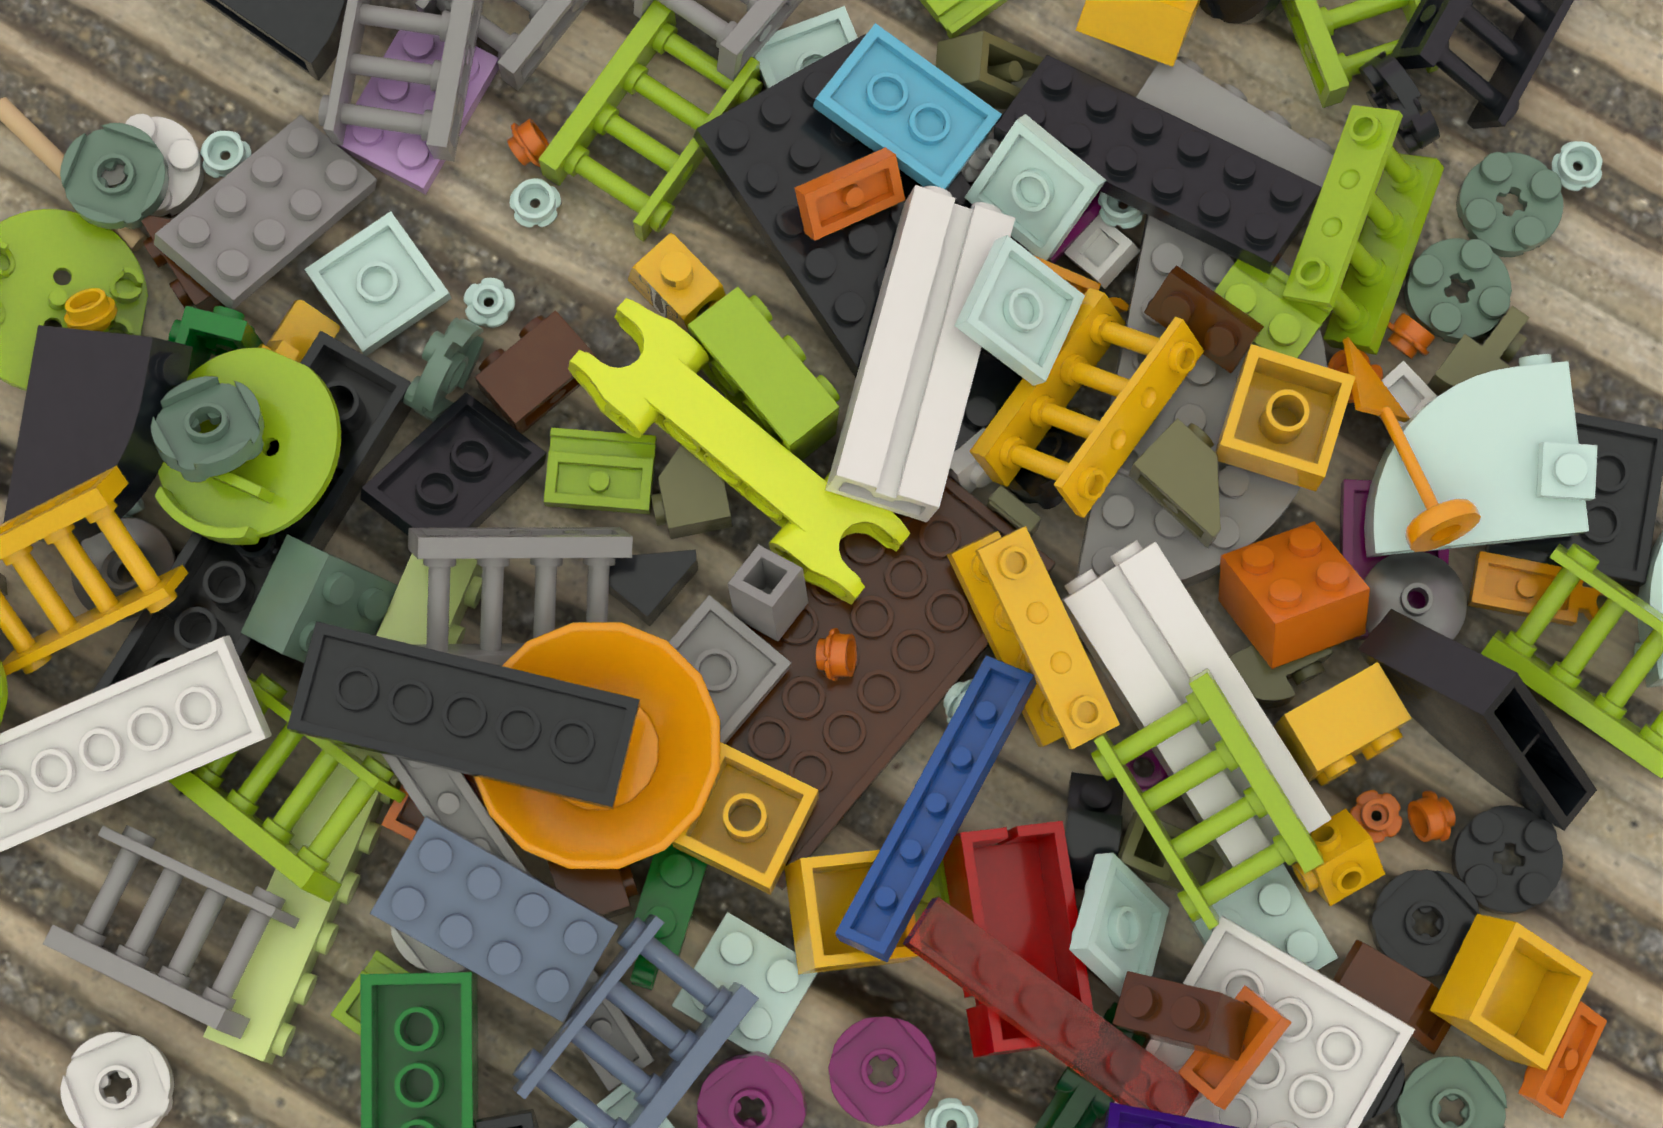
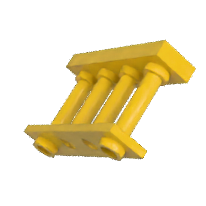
(1032, 410)
(54, 524)
(1034, 633)

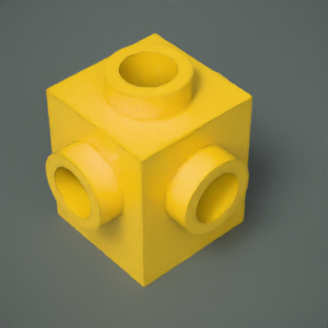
(1348, 859)

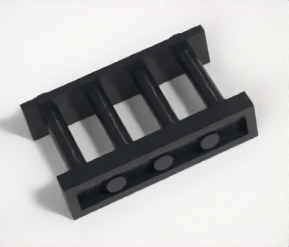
(1427, 44)

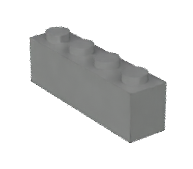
(1228, 115)

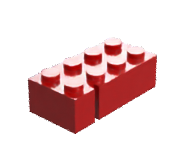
(1027, 903)

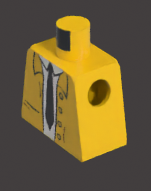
(675, 281)

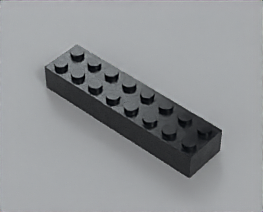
(227, 577)

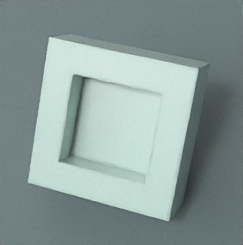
(1566, 471)

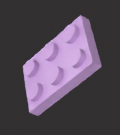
(405, 154)

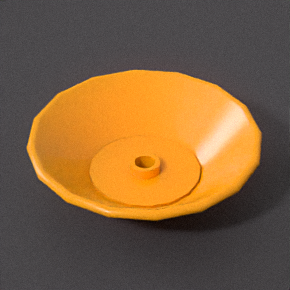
(667, 763)

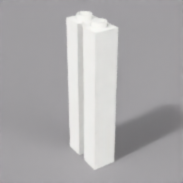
(915, 360)
(1148, 647)

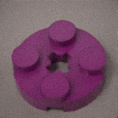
(883, 1039)
(754, 1077)

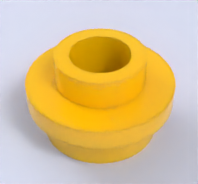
(90, 310)

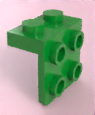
(212, 333)

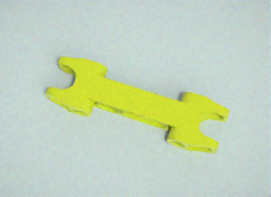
(668, 392)

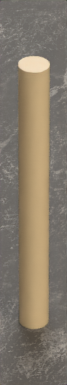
(52, 157)

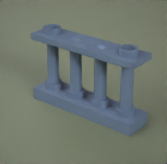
(689, 1050)

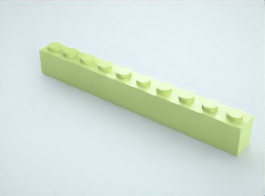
(285, 956)

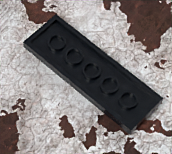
(1168, 165)
(464, 715)

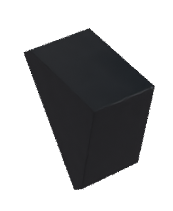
(651, 581)

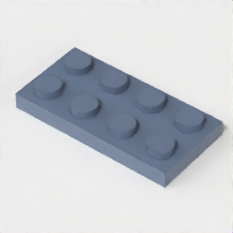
(494, 918)

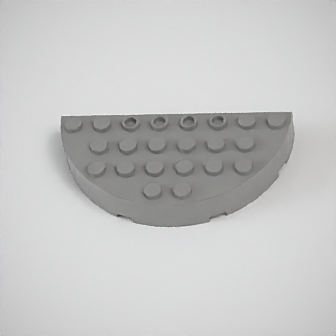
(1247, 500)

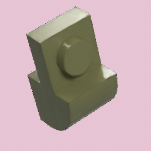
(1473, 359)
(1272, 685)
(1149, 864)

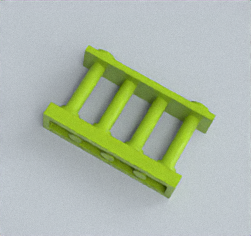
(1313, 34)
(599, 114)
(1388, 236)
(1562, 680)
(1231, 752)
(273, 836)

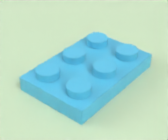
(909, 106)

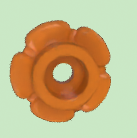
(527, 142)
(1409, 336)
(836, 654)
(1388, 808)
(1431, 817)

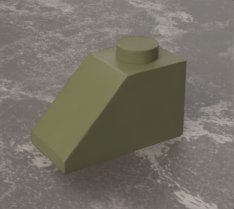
(987, 66)
(1183, 478)
(690, 497)

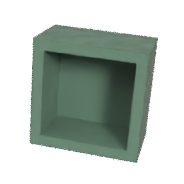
(314, 587)

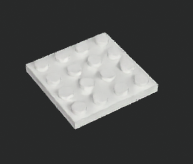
(1325, 1061)

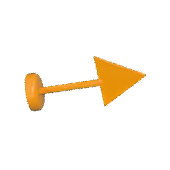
(1440, 522)

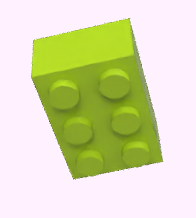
(765, 373)

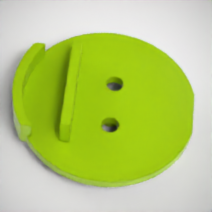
(31, 252)
(267, 490)

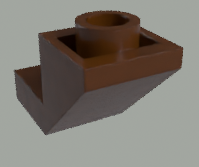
(1395, 991)

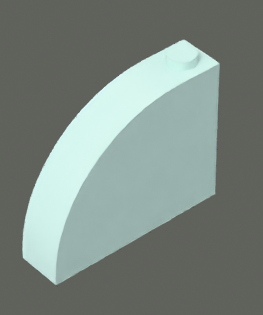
(1482, 448)

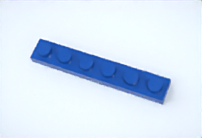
(936, 808)

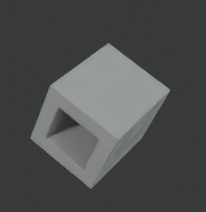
(768, 592)

